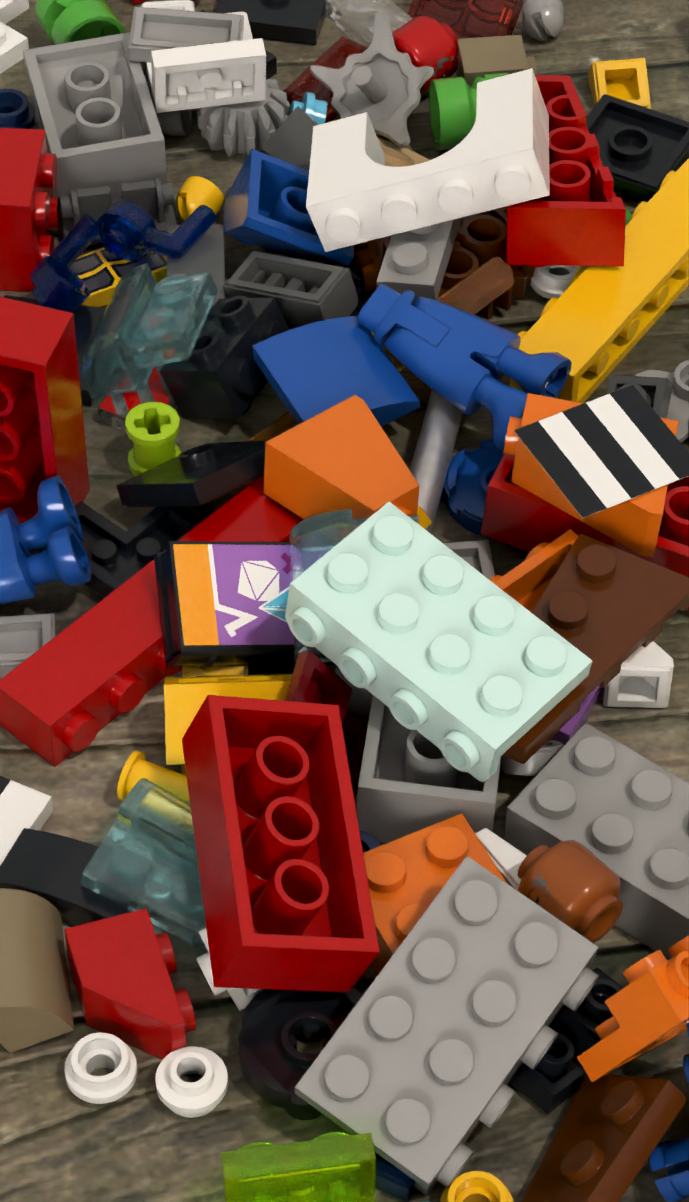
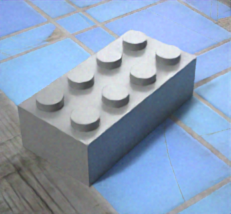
(627, 817)

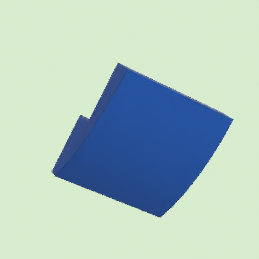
(329, 363)

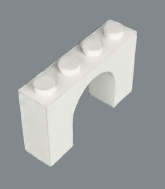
(493, 167)

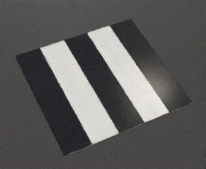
(607, 451)

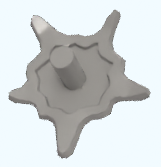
(377, 83)

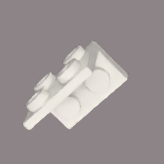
(209, 73)

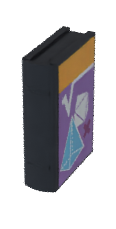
(225, 603)

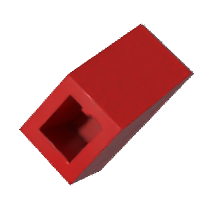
(126, 982)

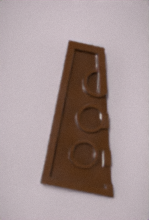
(606, 609)

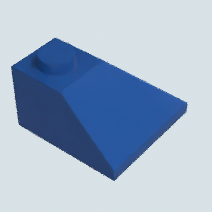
(270, 210)

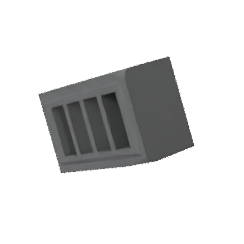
(312, 288)

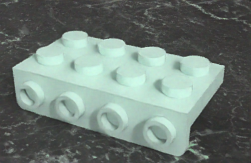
(433, 640)

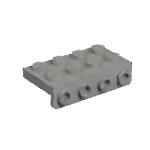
(450, 1025)

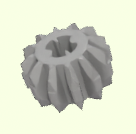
(245, 124)

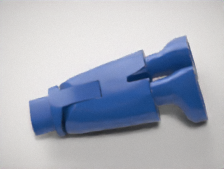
(462, 355)
(52, 528)

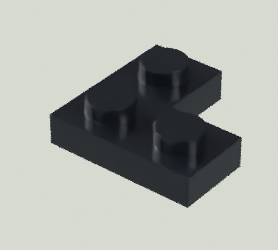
(120, 553)

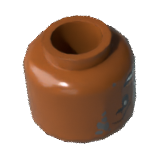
(572, 887)

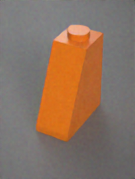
(338, 464)
(629, 523)

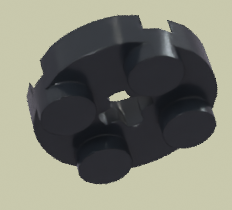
(269, 1042)

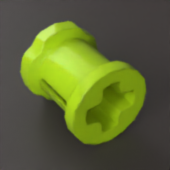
(153, 433)

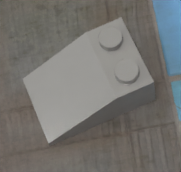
(96, 114)
(411, 784)

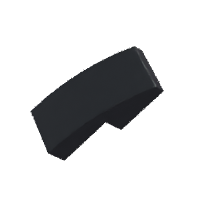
(53, 869)
(559, 1071)

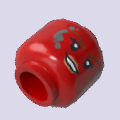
(429, 45)

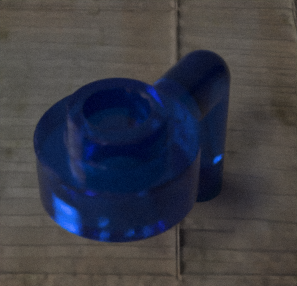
(132, 233)
(53, 280)

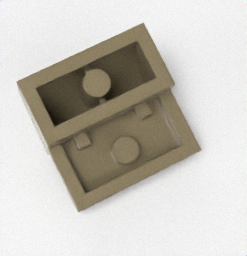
(32, 971)

